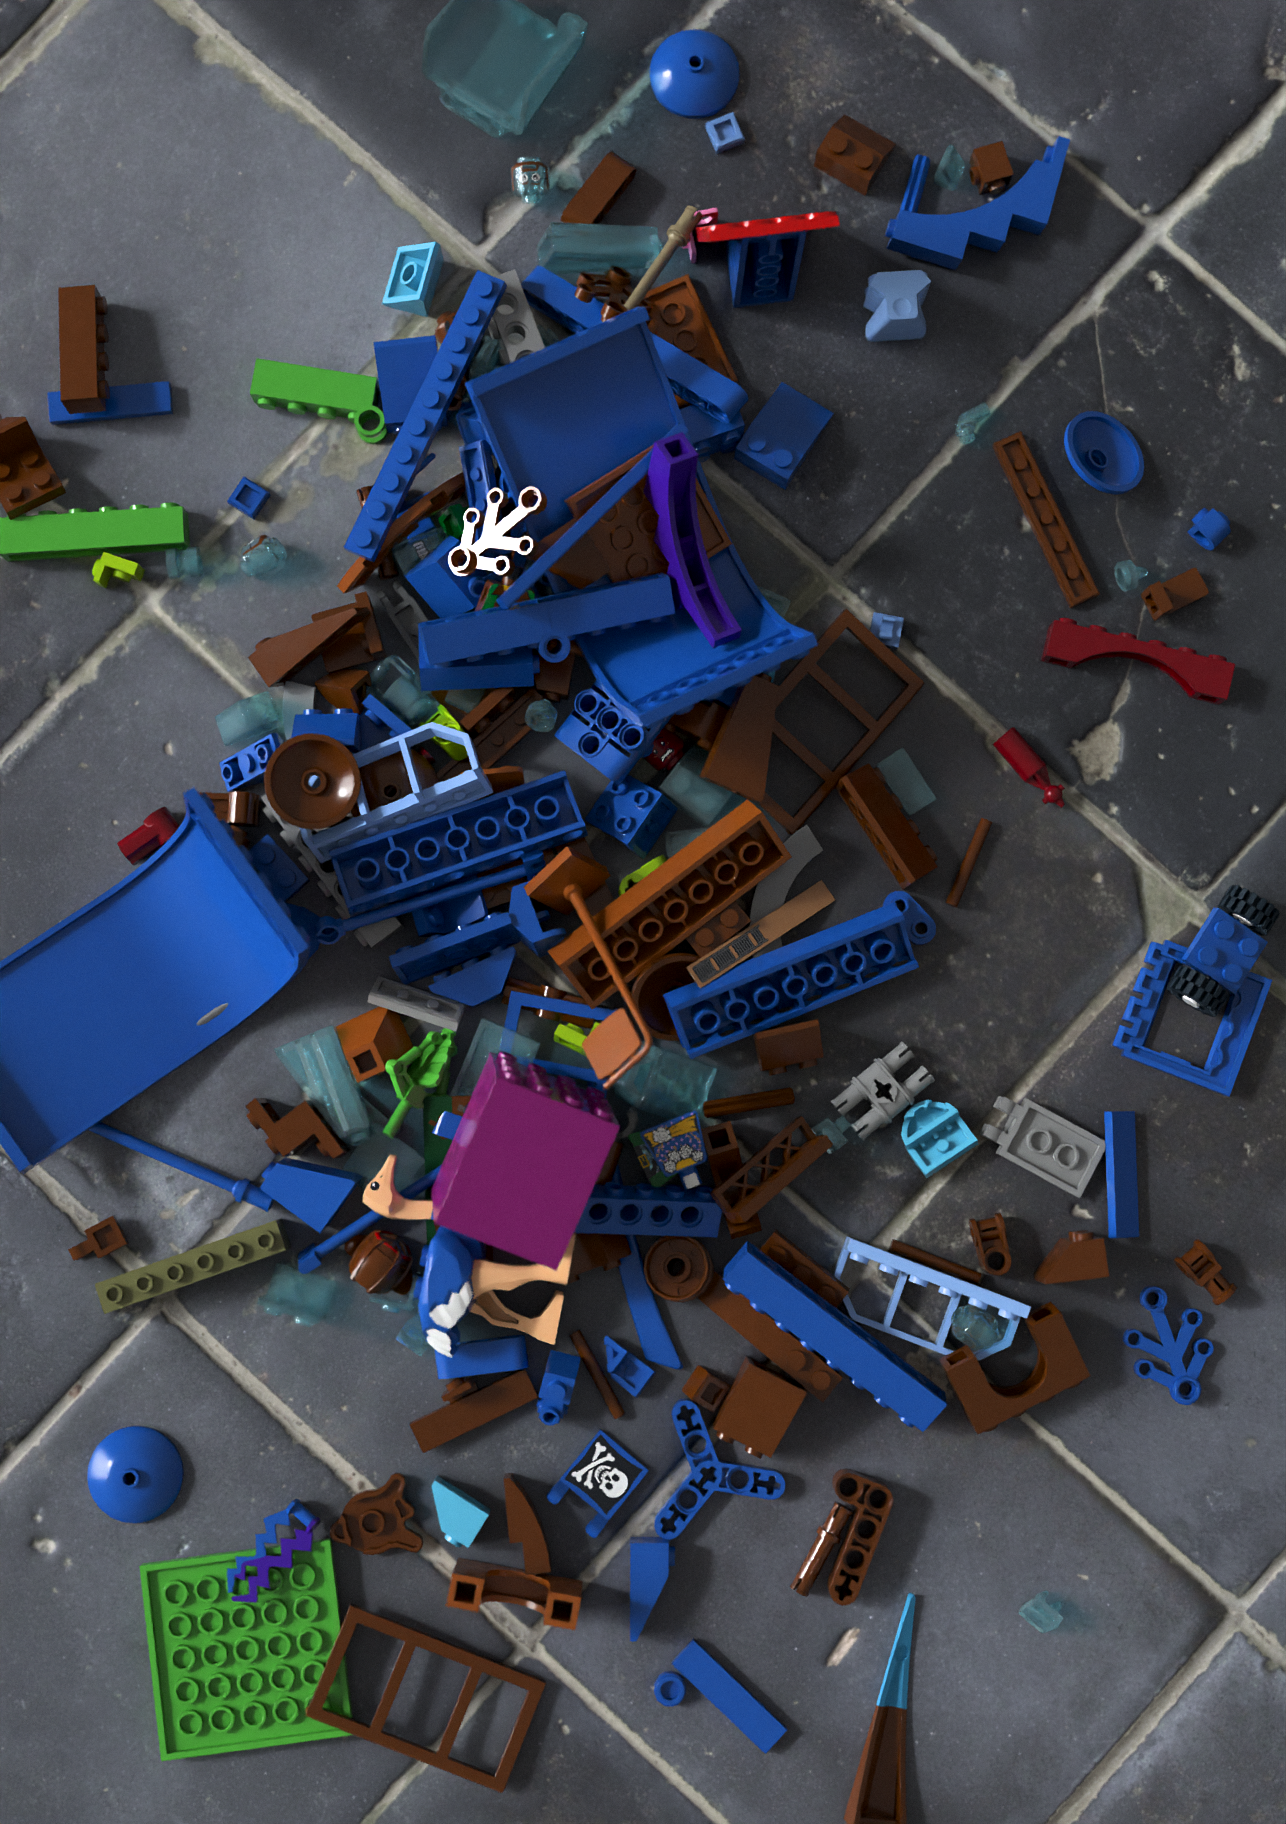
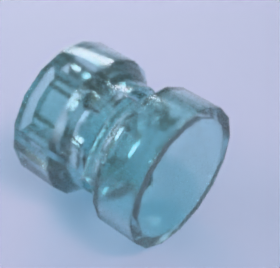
(184, 562)

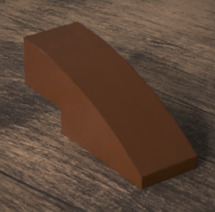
(526, 1527)

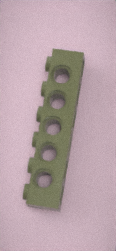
(192, 1266)

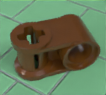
(990, 1242)

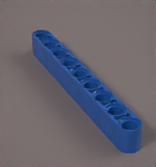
(687, 376)

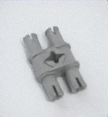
(865, 1088)

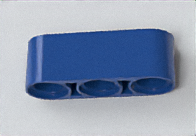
(484, 1357)

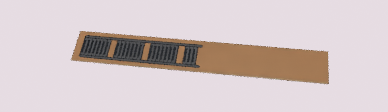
(760, 934)

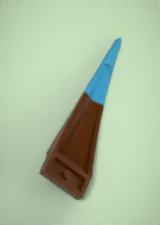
(881, 1776)

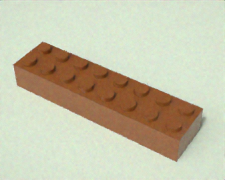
(673, 901)

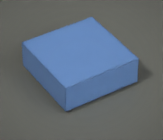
(724, 132)

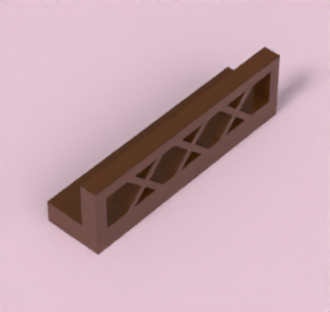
(778, 1179)

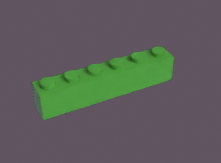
(96, 532)

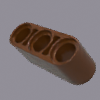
(600, 191)

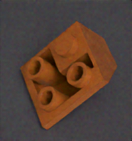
(372, 1041)

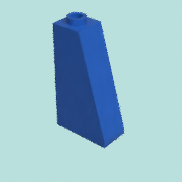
(490, 672)

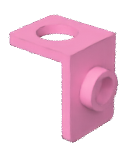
(712, 219)

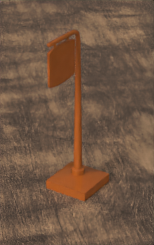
(564, 887)

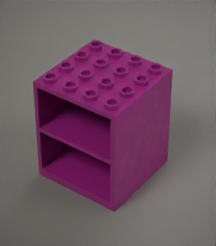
(524, 1160)

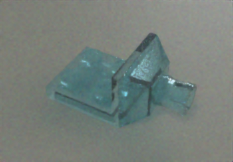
(665, 1083)

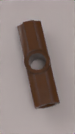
(547, 991)

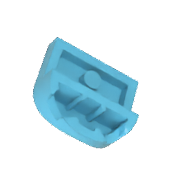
(935, 1135)

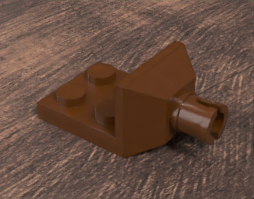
(24, 470)

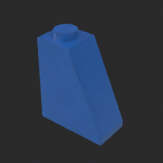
(309, 1189)

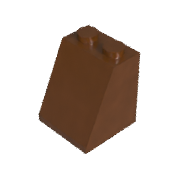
(758, 1408)

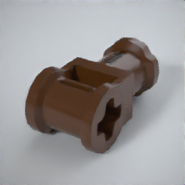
(1203, 1270)

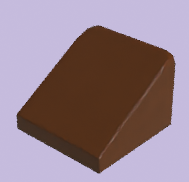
(705, 1388)

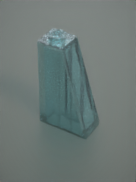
(596, 247)
(328, 1081)

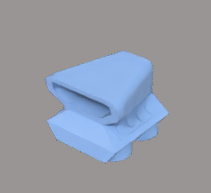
(896, 305)

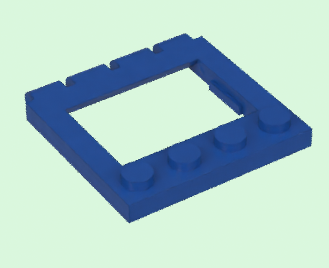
(1231, 1038)

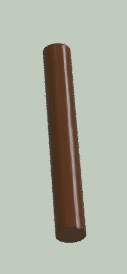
(968, 862)
(934, 1262)
(597, 1374)

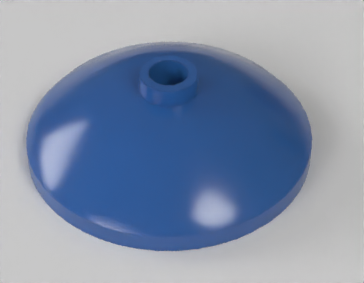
(689, 89)
(1103, 452)
(152, 1461)

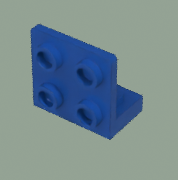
(379, 723)
(632, 814)
(448, 915)

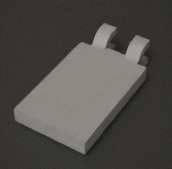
(1046, 1145)

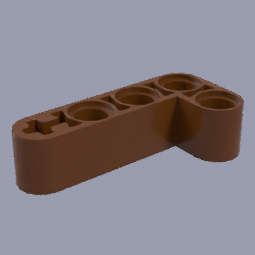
(853, 1539)

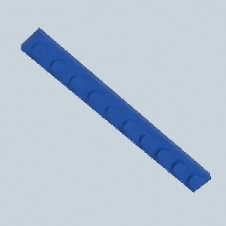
(425, 416)

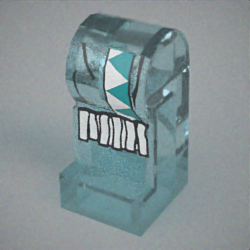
(415, 549)

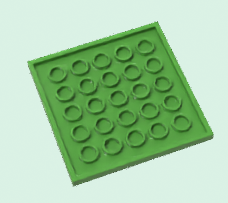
(241, 1670)

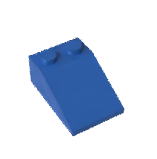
(782, 435)

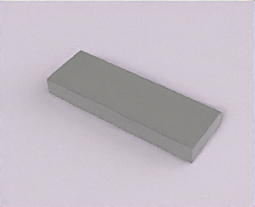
(416, 1003)

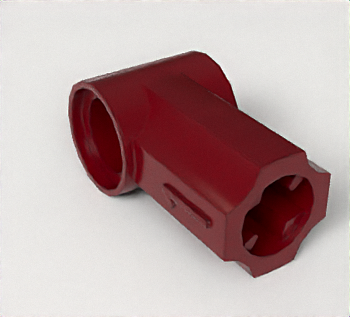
(150, 836)

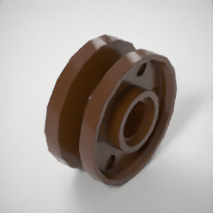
(660, 1262)

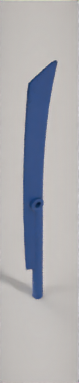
(642, 1304)

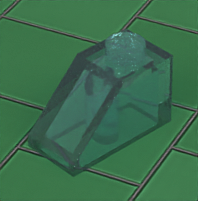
(248, 718)

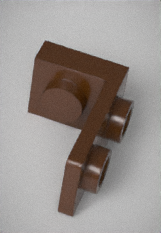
(1174, 593)

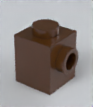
(990, 168)

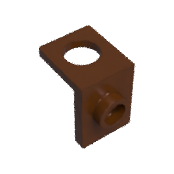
(458, 1388)

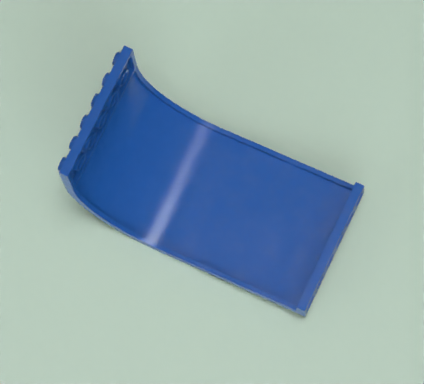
(566, 423)
(121, 983)

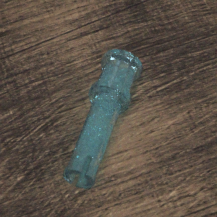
(480, 365)

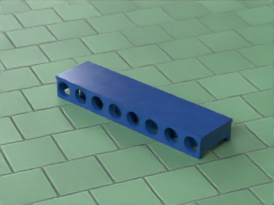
(457, 843)
(790, 978)

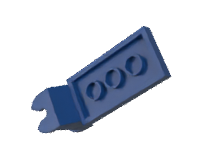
(477, 940)

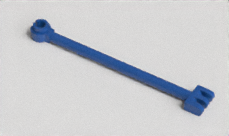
(330, 929)
(311, 1256)

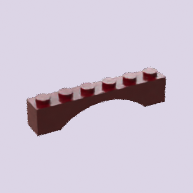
(1198, 675)

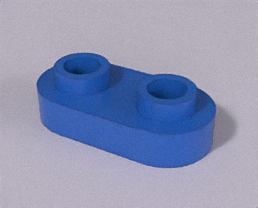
(913, 914)

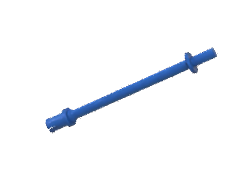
(241, 1189)

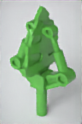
(428, 1070)

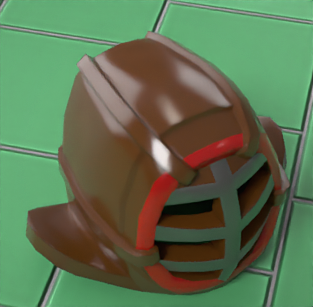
(380, 1262)

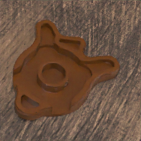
(376, 1520)

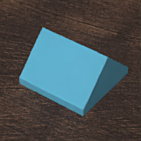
(414, 278)

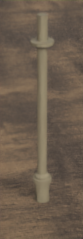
(678, 236)

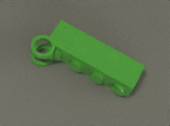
(321, 392)

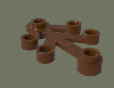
(617, 285)

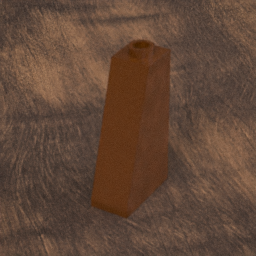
(744, 741)

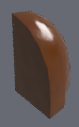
(345, 688)

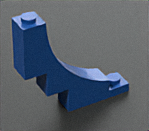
(945, 236)

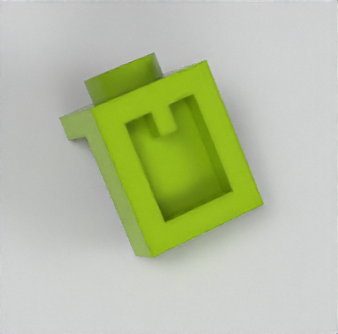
(121, 569)
(571, 1037)

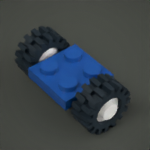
(1224, 950)

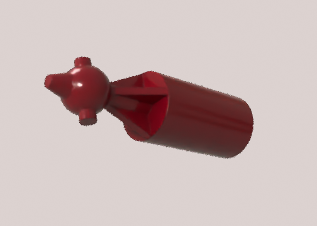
(1028, 765)

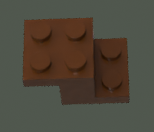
(295, 1129)

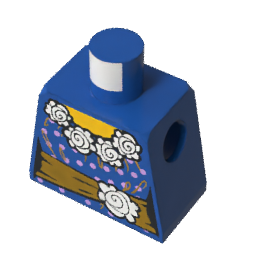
(678, 1147)

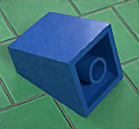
(401, 372)

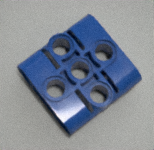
(607, 757)

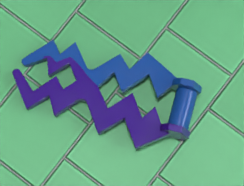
(264, 1562)

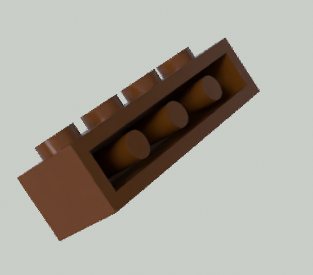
(82, 349)

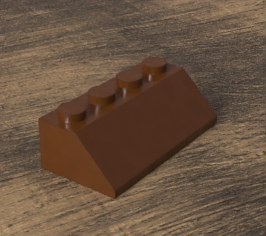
(886, 825)

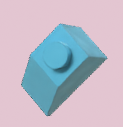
(458, 1513)

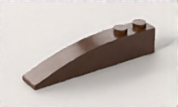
(767, 1337)

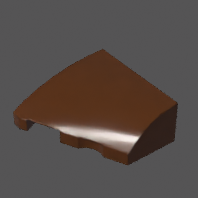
(580, 564)

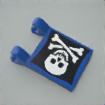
(602, 1478)

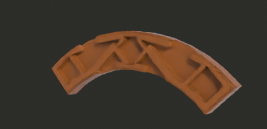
(401, 528)

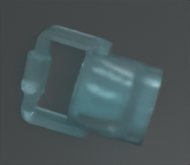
(404, 695)

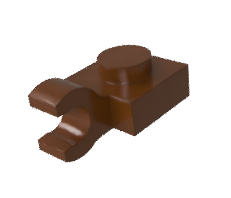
(102, 1239)

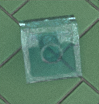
(693, 794)

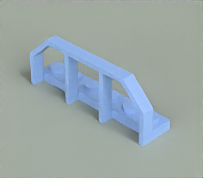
(413, 807)
(922, 1275)

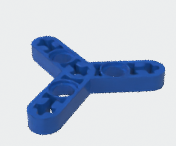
(722, 1472)

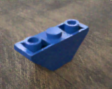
(249, 764)
(479, 979)

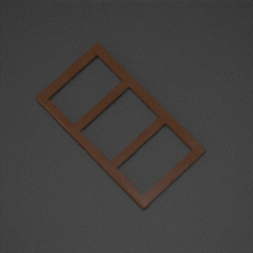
(875, 728)
(477, 1664)

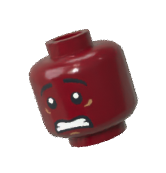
(666, 751)

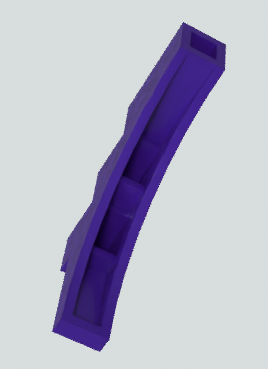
(672, 493)

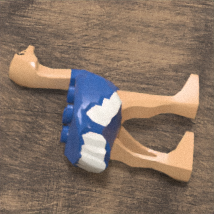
(460, 1276)

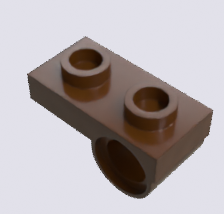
(237, 808)

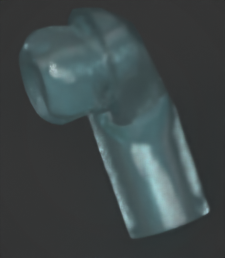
(967, 422)

